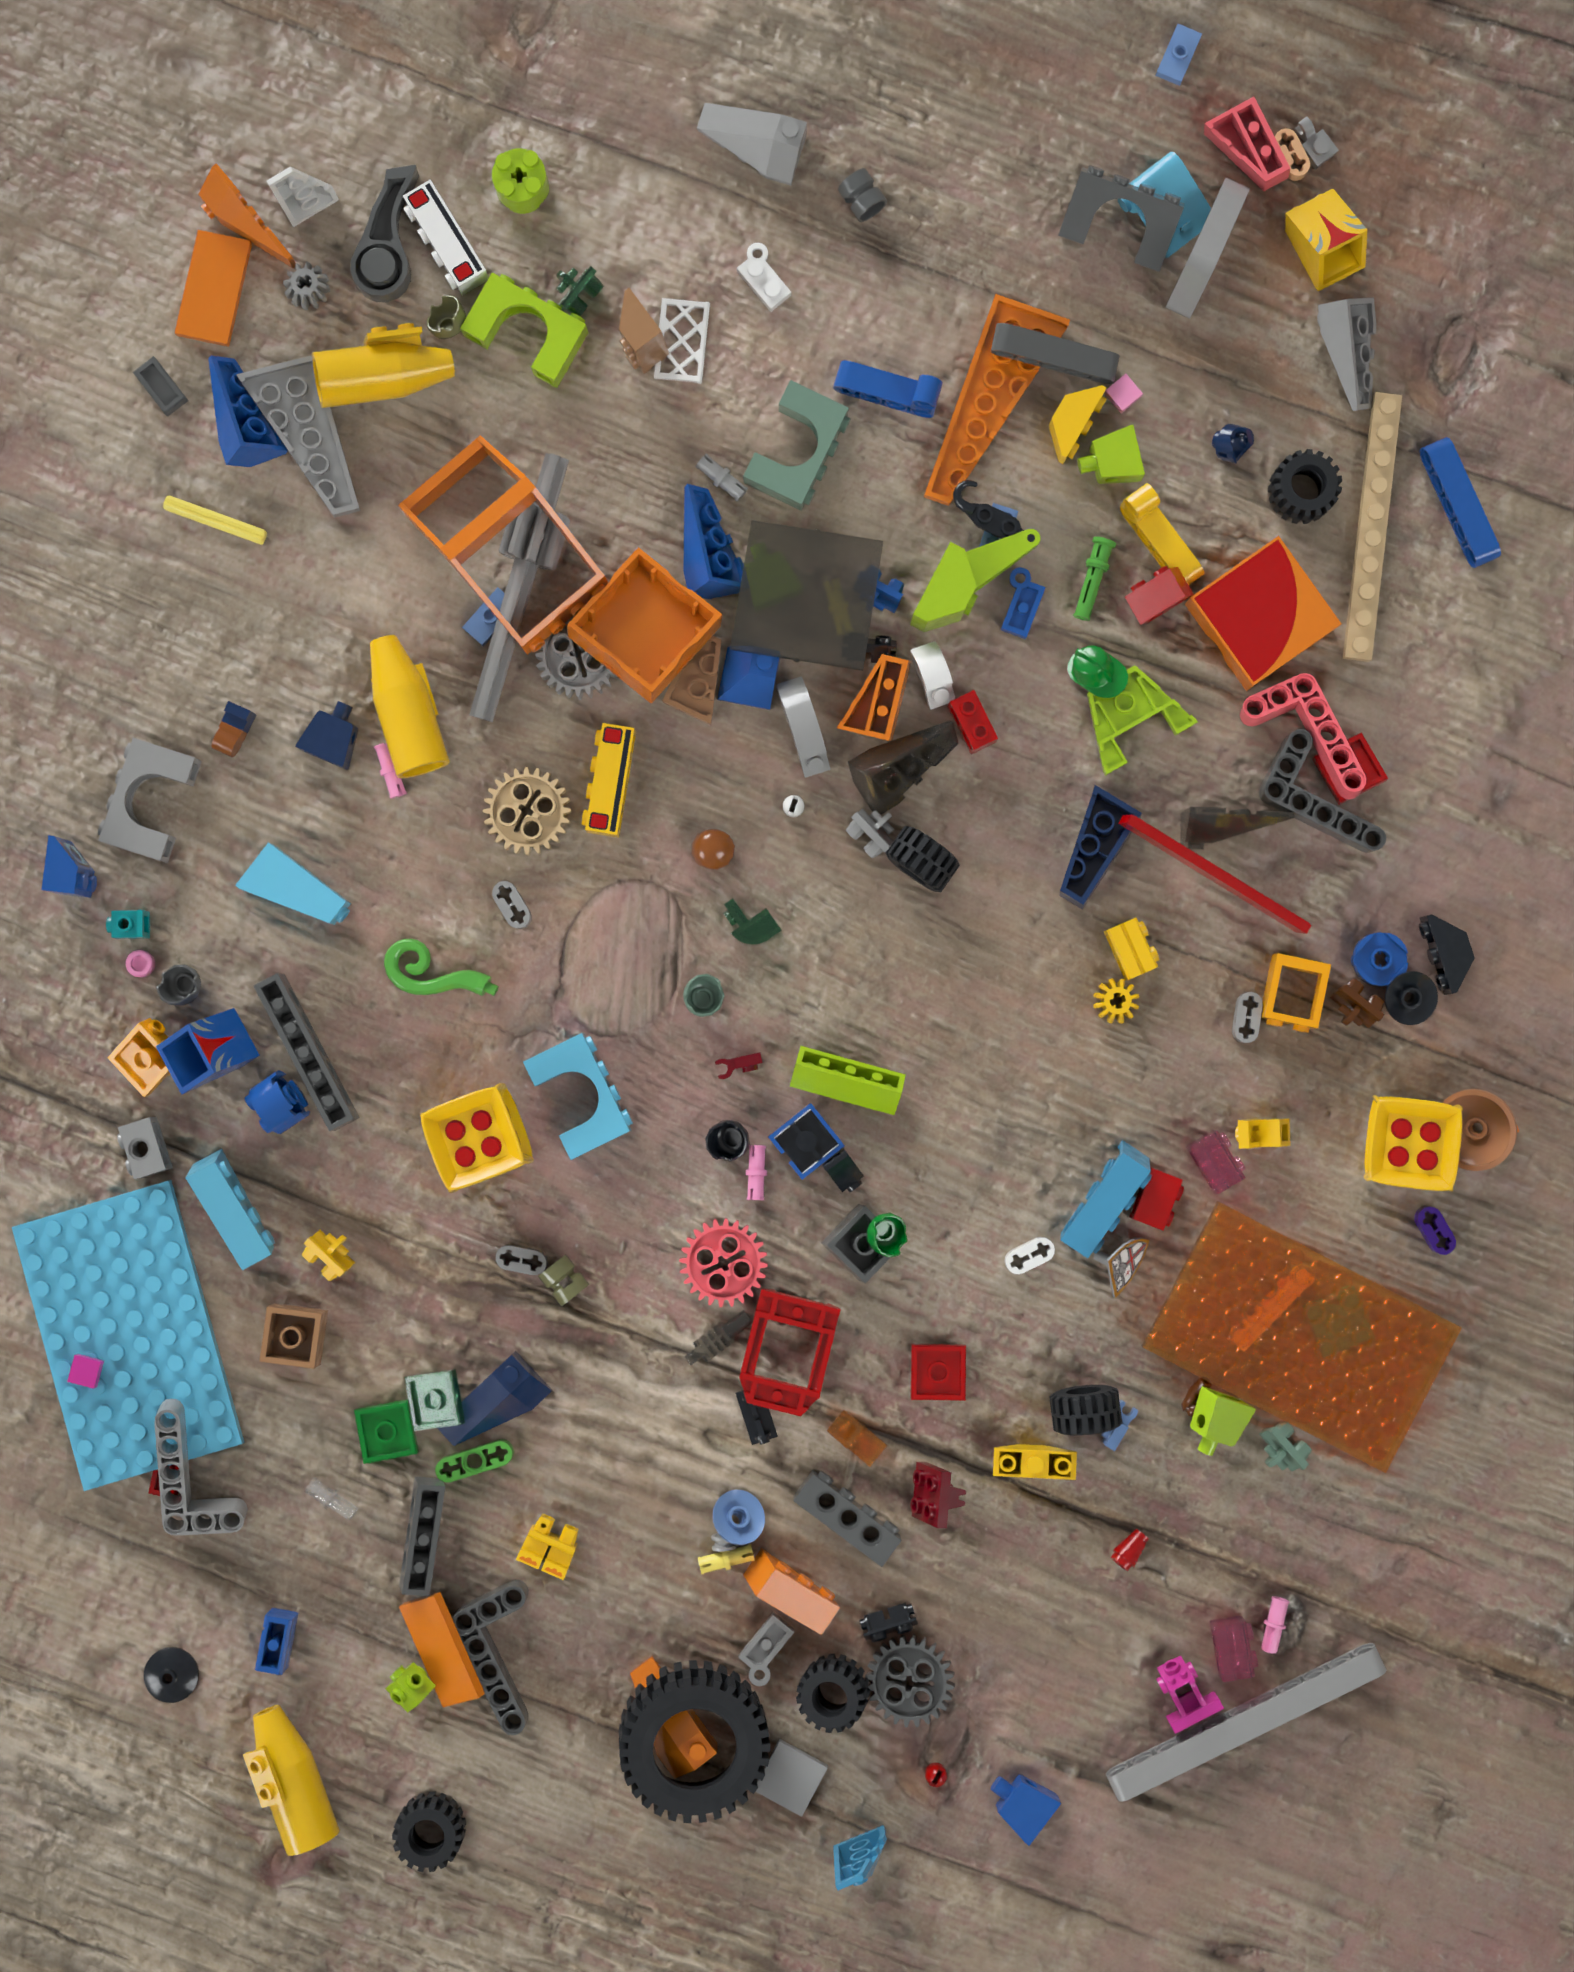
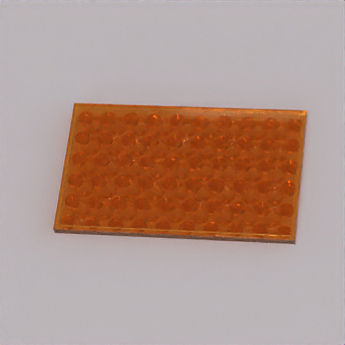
(1301, 1337)

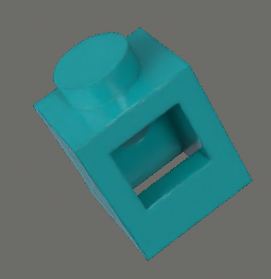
(138, 924)

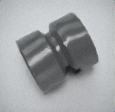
(865, 198)

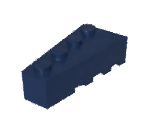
(1096, 846)

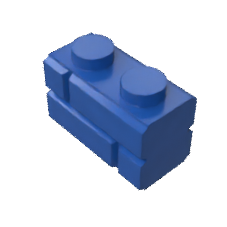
(276, 1641)

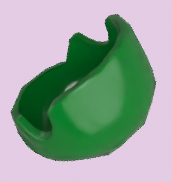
(887, 1234)

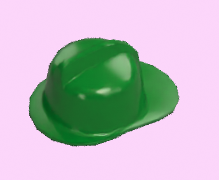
(1097, 672)

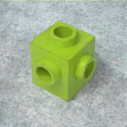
(409, 1686)

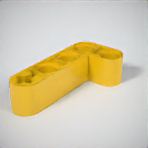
(1158, 534)

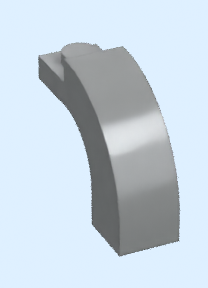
(803, 726)

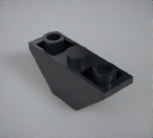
(1448, 951)

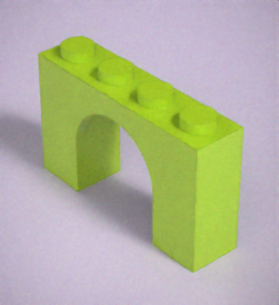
(504, 299)

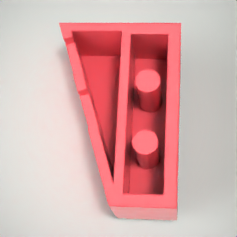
(1249, 143)

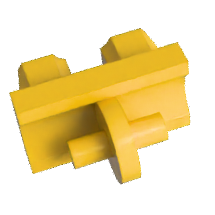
(330, 1252)

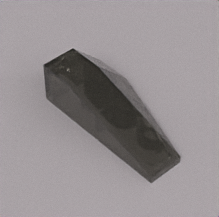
(893, 767)
(1212, 824)

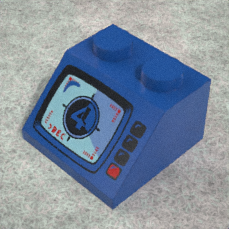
(67, 870)

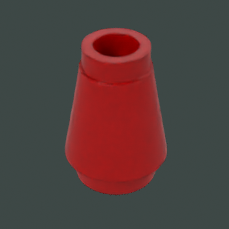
(1129, 1550)

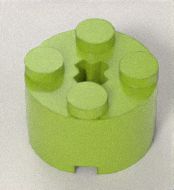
(515, 166)

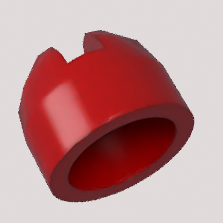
(931, 1772)

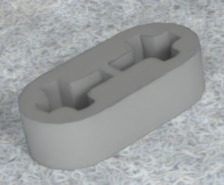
(517, 901)
(1253, 1019)
(521, 1266)

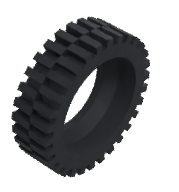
(685, 1691)

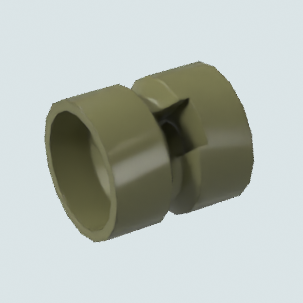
(556, 1273)

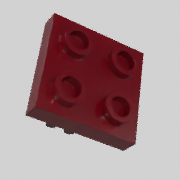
(934, 1495)

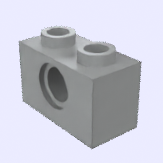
(157, 1157)

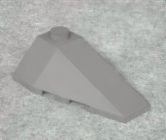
(1347, 335)

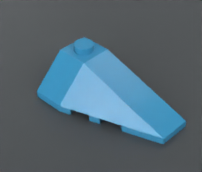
(858, 1857)

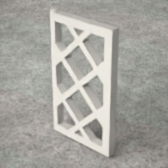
(701, 328)

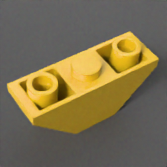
(1073, 419)
(1034, 1462)

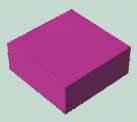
(85, 1371)

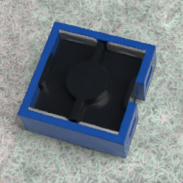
(806, 1141)

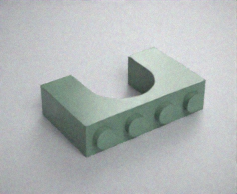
(795, 483)

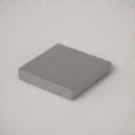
(791, 1777)

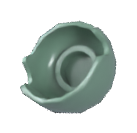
(703, 995)

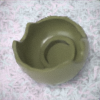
(446, 318)

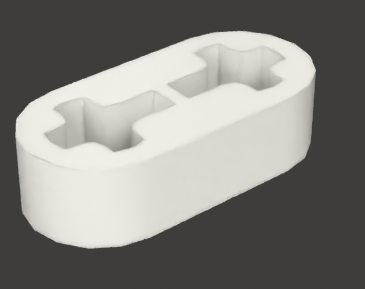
(1032, 1261)

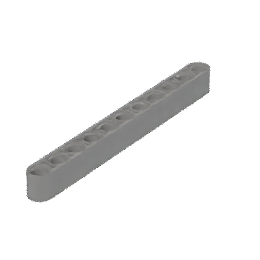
(1245, 1722)

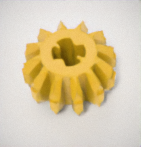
(1123, 1007)

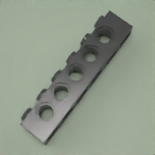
(306, 1051)

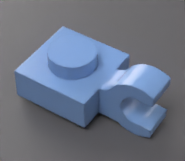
(1114, 1437)

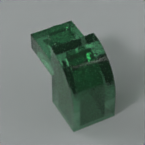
(754, 931)

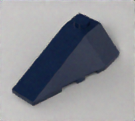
(499, 1398)

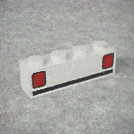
(445, 237)

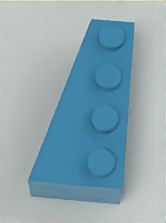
(1107, 1200)

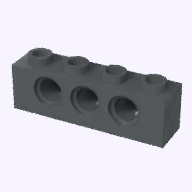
(422, 1536)
(876, 1548)

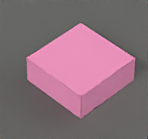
(1123, 393)

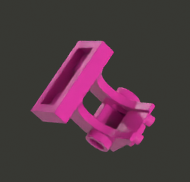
(1191, 1705)

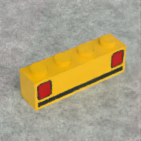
(610, 780)

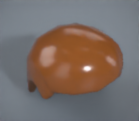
(713, 849)

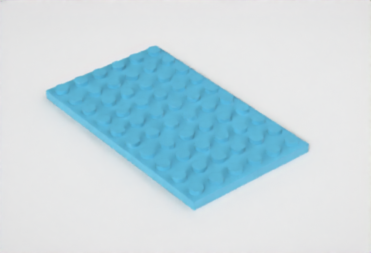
(126, 1291)

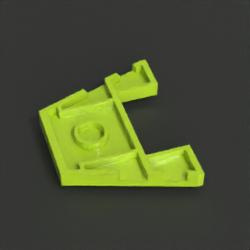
(1131, 707)

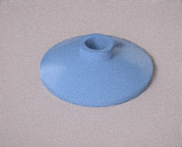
(748, 1511)

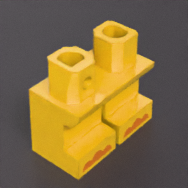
(561, 1549)

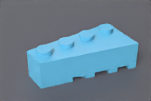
(230, 1209)

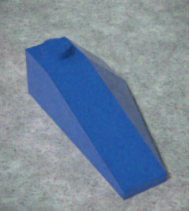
(241, 427)
(708, 558)

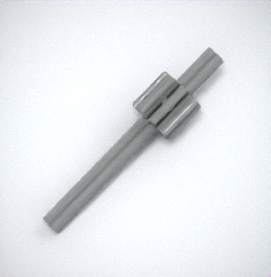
(532, 544)

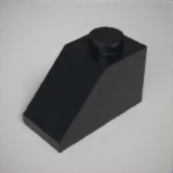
(844, 1171)

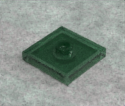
(434, 1399)

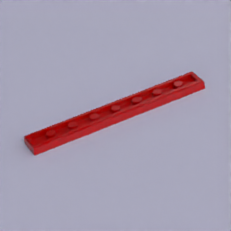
(1214, 873)

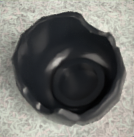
(727, 1140)

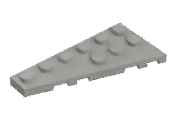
(292, 407)

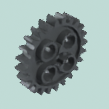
(911, 1655)

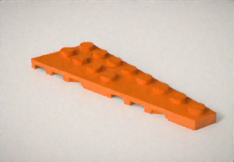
(987, 396)

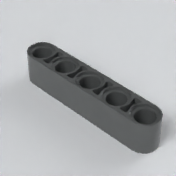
(1055, 353)

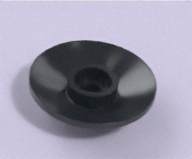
(1422, 1001)
(181, 1667)

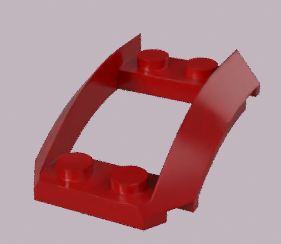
(799, 1313)

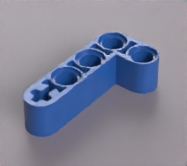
(889, 389)

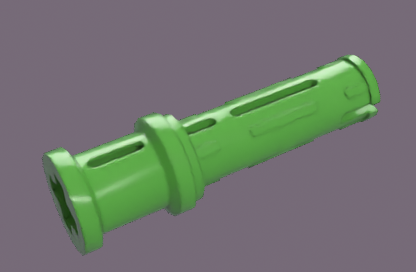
(1096, 565)

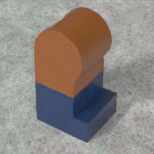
(233, 729)

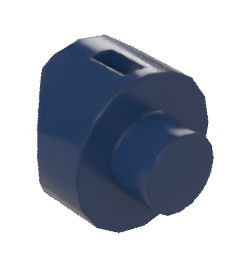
(1232, 442)

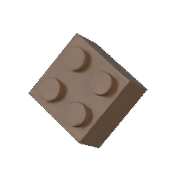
(293, 1335)

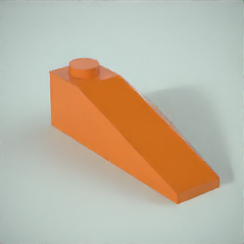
(230, 208)
(683, 1739)

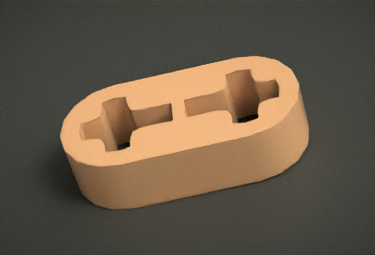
(1294, 153)

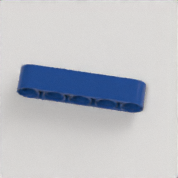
(1460, 502)

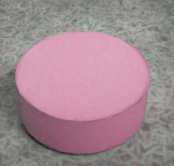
(140, 963)

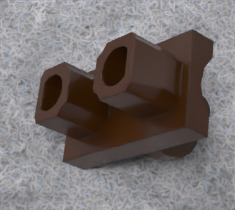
(1356, 1007)

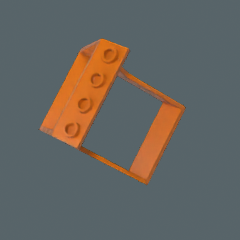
(490, 523)

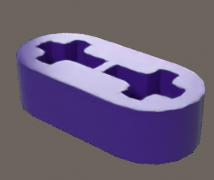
(1430, 1233)

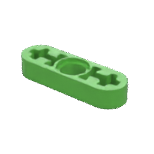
(453, 1460)

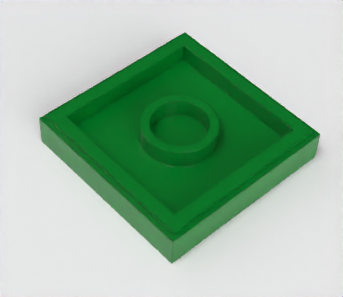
(386, 1431)

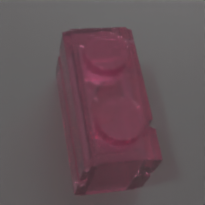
(1216, 1161)
(1233, 1648)

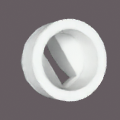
(799, 808)

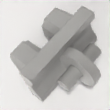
(864, 823)

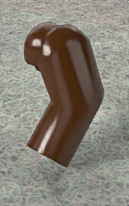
(1189, 1401)

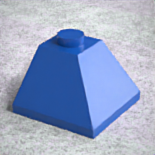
(748, 679)

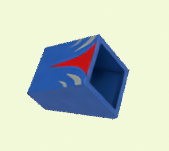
(207, 1050)

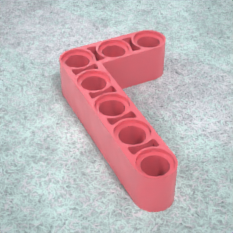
(1314, 725)

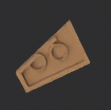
(696, 683)

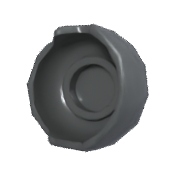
(179, 985)

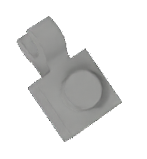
(1317, 146)

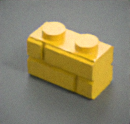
(1131, 948)

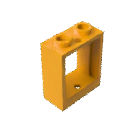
(1281, 961)

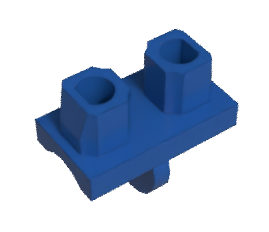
(888, 596)

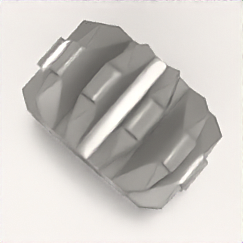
(304, 295)

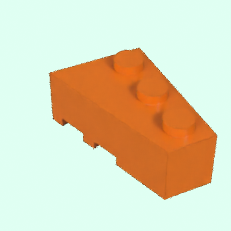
(879, 700)

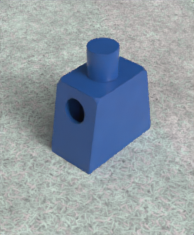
(1025, 1805)

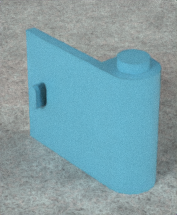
(1172, 177)

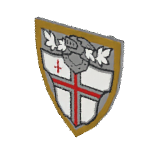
(1123, 1263)

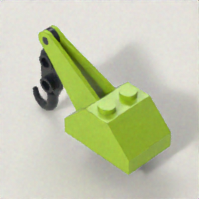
(966, 572)

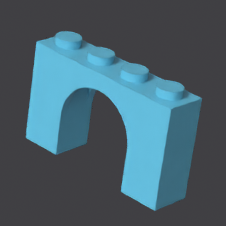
(578, 1056)

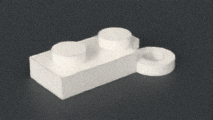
(763, 279)

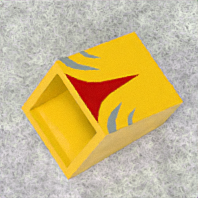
(1327, 238)

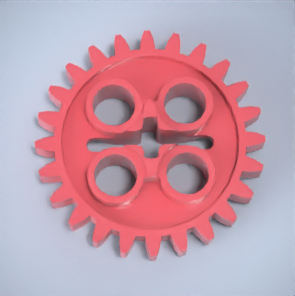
(734, 1284)

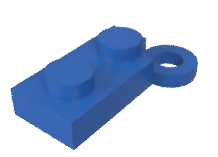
(1023, 604)

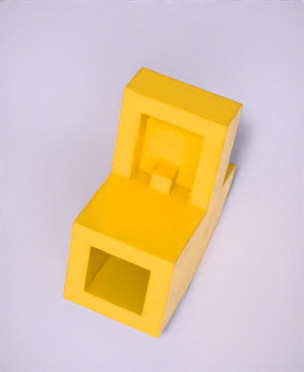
(1263, 1133)

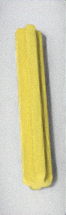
(215, 520)

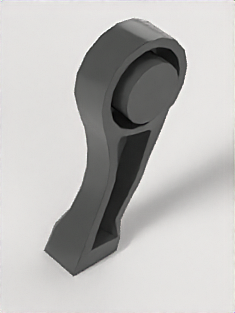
(379, 259)

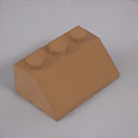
(640, 335)

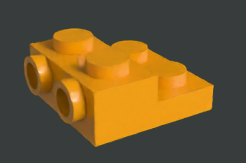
(139, 1058)

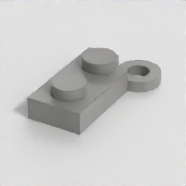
(765, 1646)

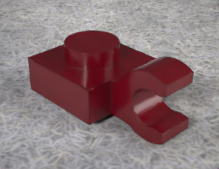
(746, 1062)

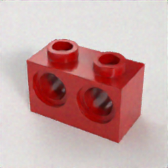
(972, 722)

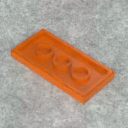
(213, 288)
(441, 1649)

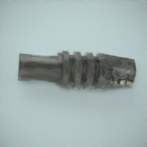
(718, 1338)

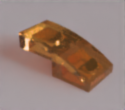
(857, 1438)

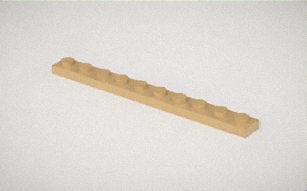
(1372, 527)

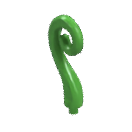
(465, 979)

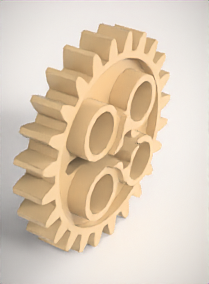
(505, 799)

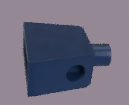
(330, 736)

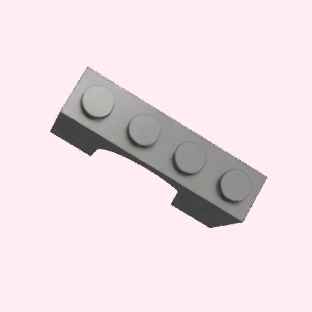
(141, 764)

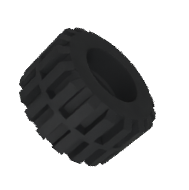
(1316, 468)
(922, 859)
(1085, 1410)
(822, 1711)
(423, 1853)

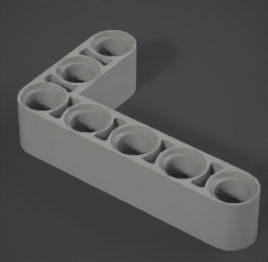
(1208, 248)
(179, 1480)

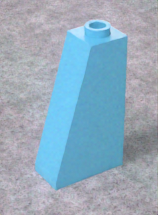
(289, 884)

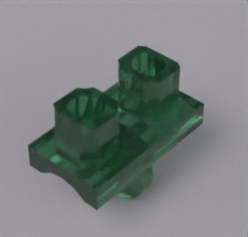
(586, 282)

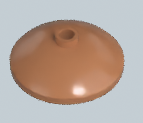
(1499, 1134)

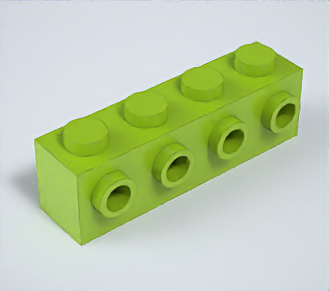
(847, 1080)

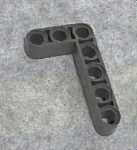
(1311, 802)
(490, 1655)

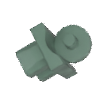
(1281, 1451)

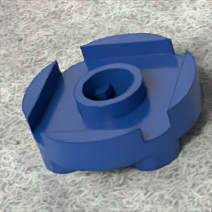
(1364, 960)

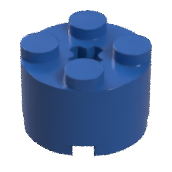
(277, 1103)

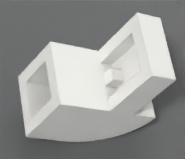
(934, 674)

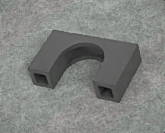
(1160, 212)

